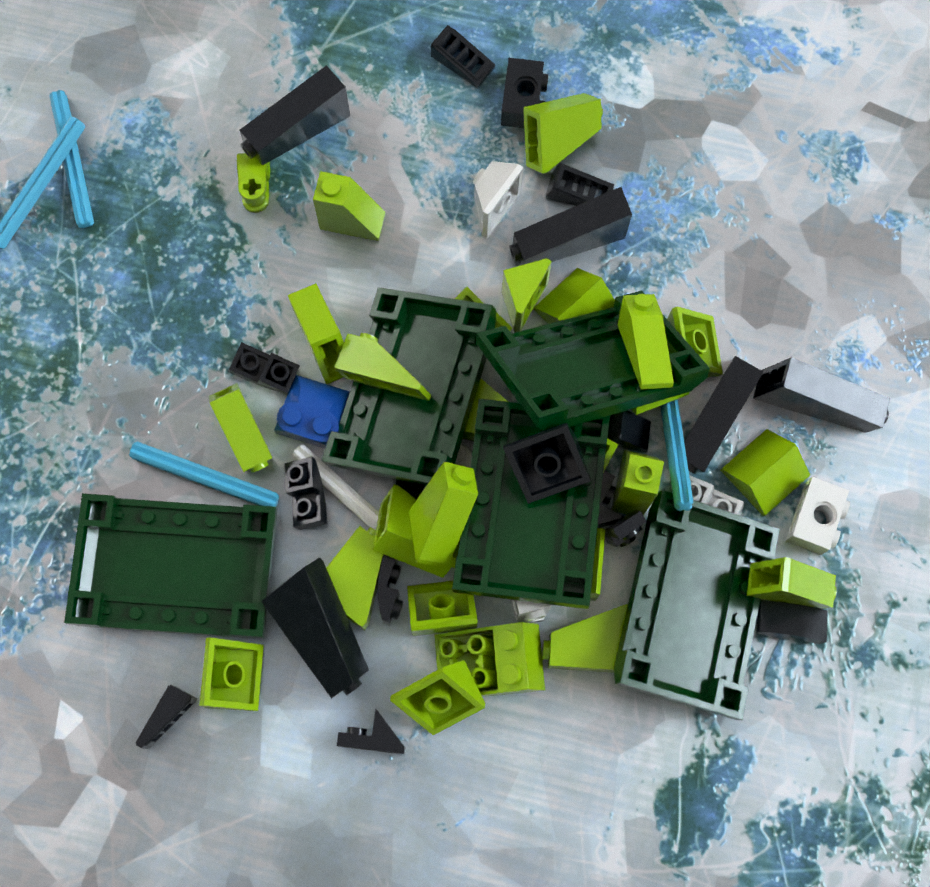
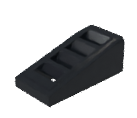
(458, 42)
(571, 176)
(167, 712)

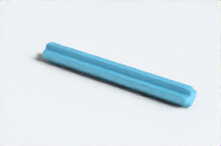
(72, 164)
(39, 179)
(676, 456)
(203, 475)

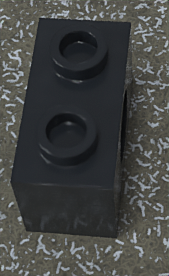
(522, 77)

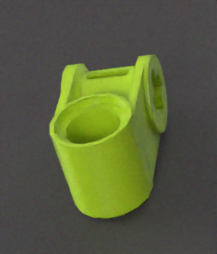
(253, 178)

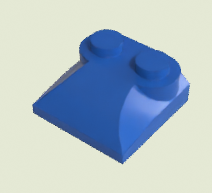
(311, 411)

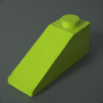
(645, 340)
(369, 363)

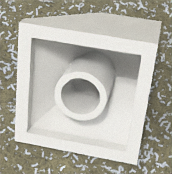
(496, 192)

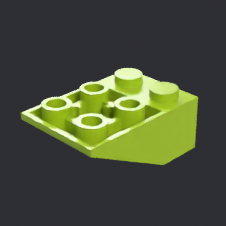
(499, 657)

